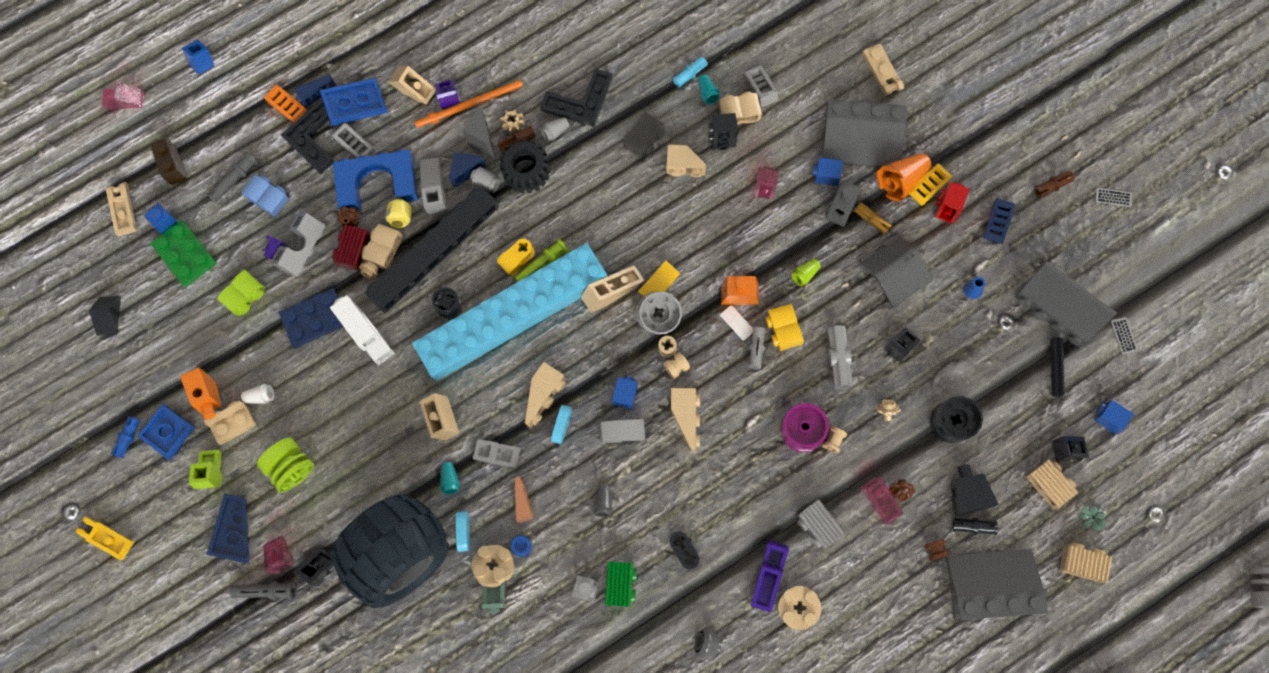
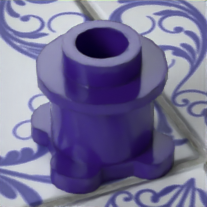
(272, 247)

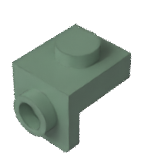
(493, 598)

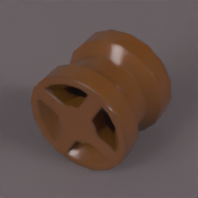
(936, 549)

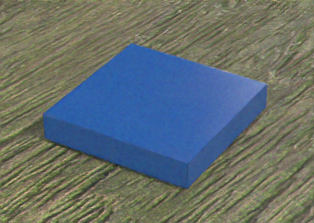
(166, 431)

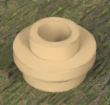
(369, 270)

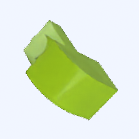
(207, 470)

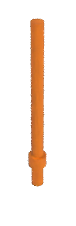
(435, 117)

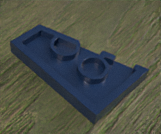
(231, 530)

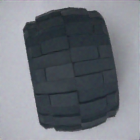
(389, 550)

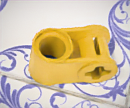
(514, 258)

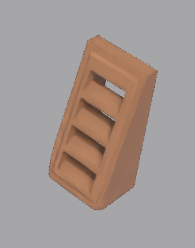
(522, 504)

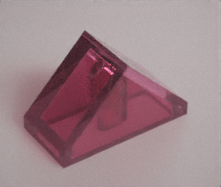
(277, 556)

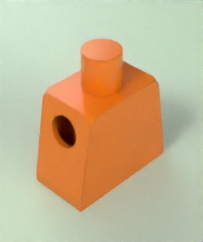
(740, 290)
(201, 392)

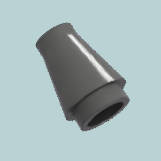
(603, 502)

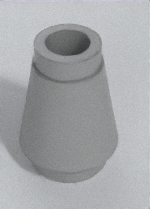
(553, 129)

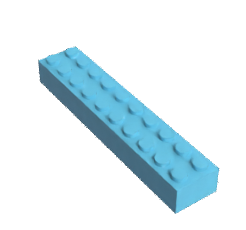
(508, 313)

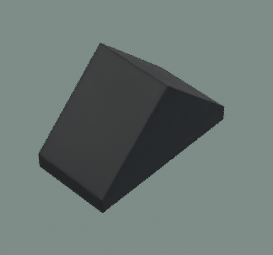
(106, 315)
(902, 345)
(1070, 448)
(315, 567)

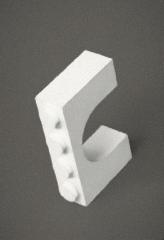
(361, 329)

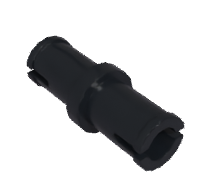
(975, 526)

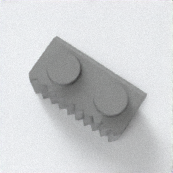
(820, 525)

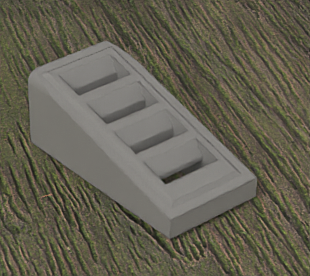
(765, 96)
(342, 131)

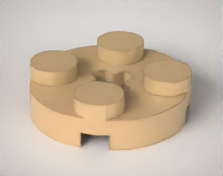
(499, 574)
(808, 616)

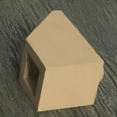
(684, 161)

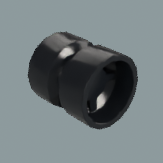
(447, 303)

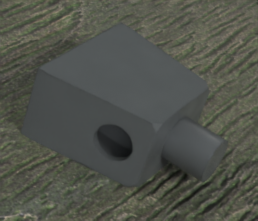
(845, 201)

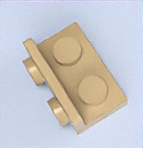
(231, 422)

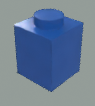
(198, 56)
(827, 171)
(160, 218)
(625, 392)
(1113, 416)

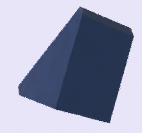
(463, 166)

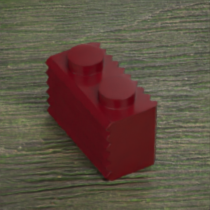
(350, 247)

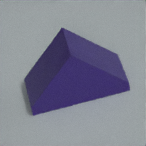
(447, 94)

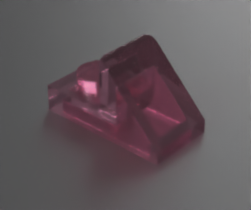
(122, 97)

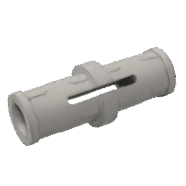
(758, 334)

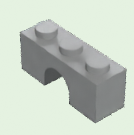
(308, 232)

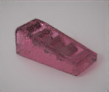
(878, 482)

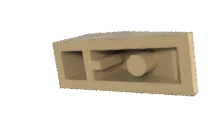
(611, 288)

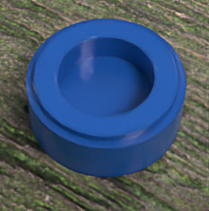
(521, 546)

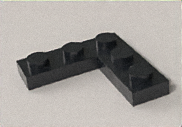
(580, 111)
(300, 134)

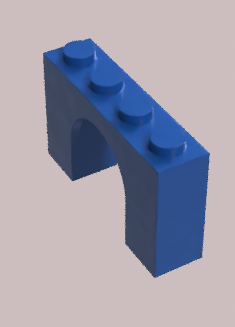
(350, 173)

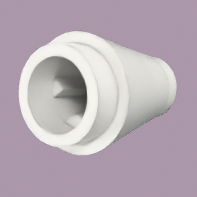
(261, 395)

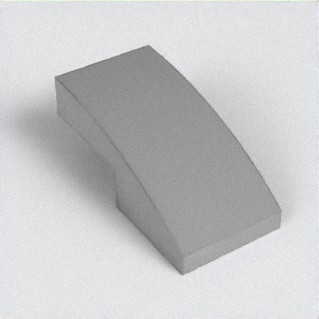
(622, 430)
(496, 453)

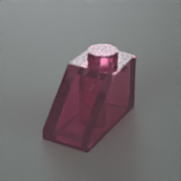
(766, 183)

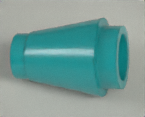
(708, 90)
(448, 479)

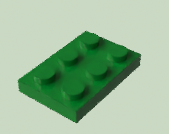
(183, 253)

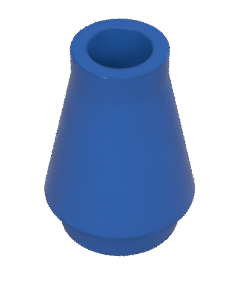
(974, 288)

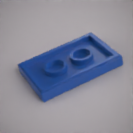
(353, 101)

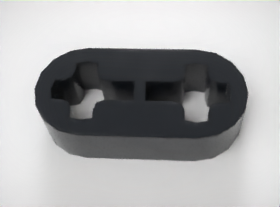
(680, 553)

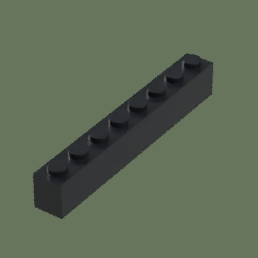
(431, 249)

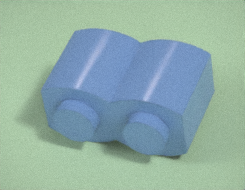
(265, 195)

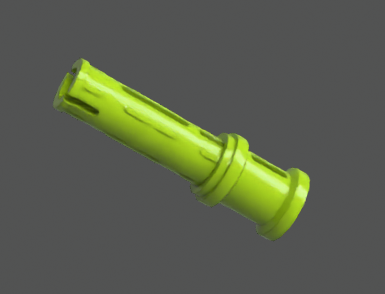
(549, 256)

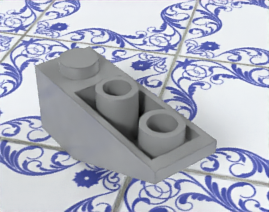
(432, 186)

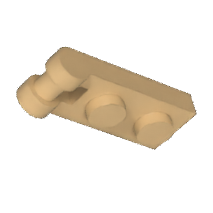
(882, 69)
(121, 209)

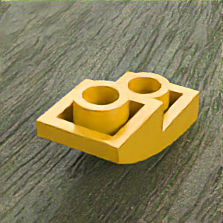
(660, 280)

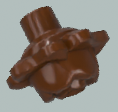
(348, 216)
(902, 490)

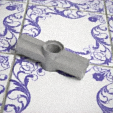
(839, 357)

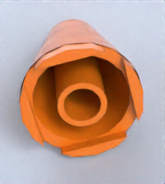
(902, 175)

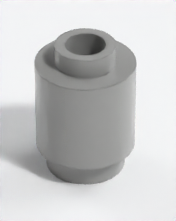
(485, 179)

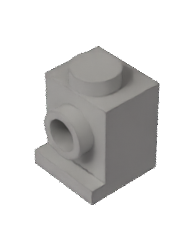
(585, 589)

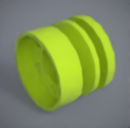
(285, 465)

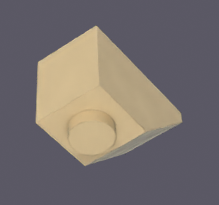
(412, 84)

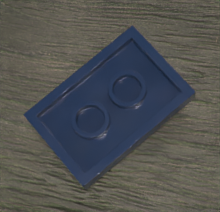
(311, 318)

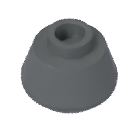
(707, 643)

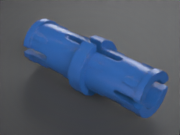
(125, 437)

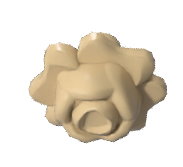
(888, 408)

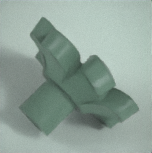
(1093, 517)

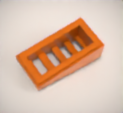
(276, 96)

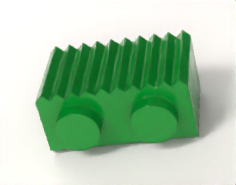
(619, 584)

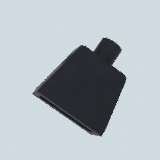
(971, 492)

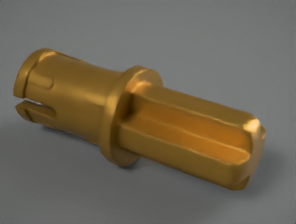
(872, 218)

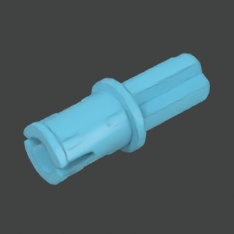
(689, 72)

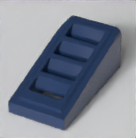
(310, 91)
(1004, 209)

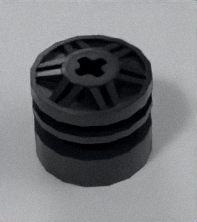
(966, 415)

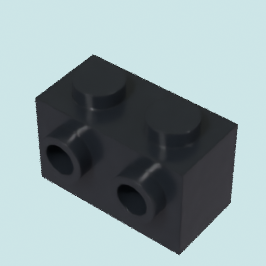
(723, 131)

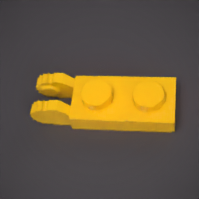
(106, 539)

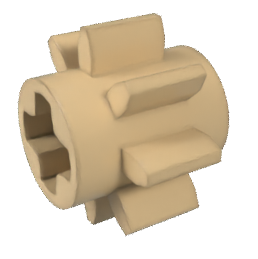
(508, 124)

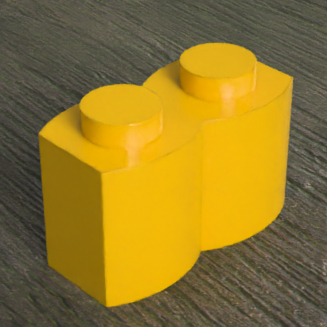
(785, 327)

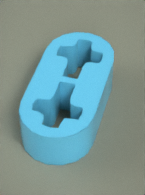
(561, 424)
(462, 531)

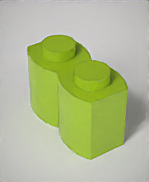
(241, 293)

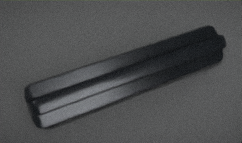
(1057, 367)

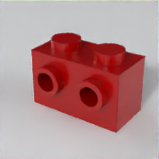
(951, 202)

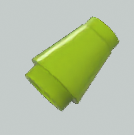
(805, 272)

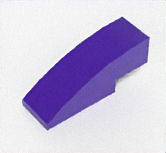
(769, 576)

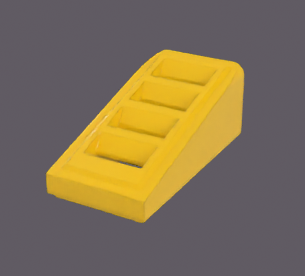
(939, 176)

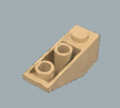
(543, 388)
(684, 412)

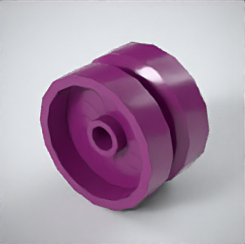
(809, 416)

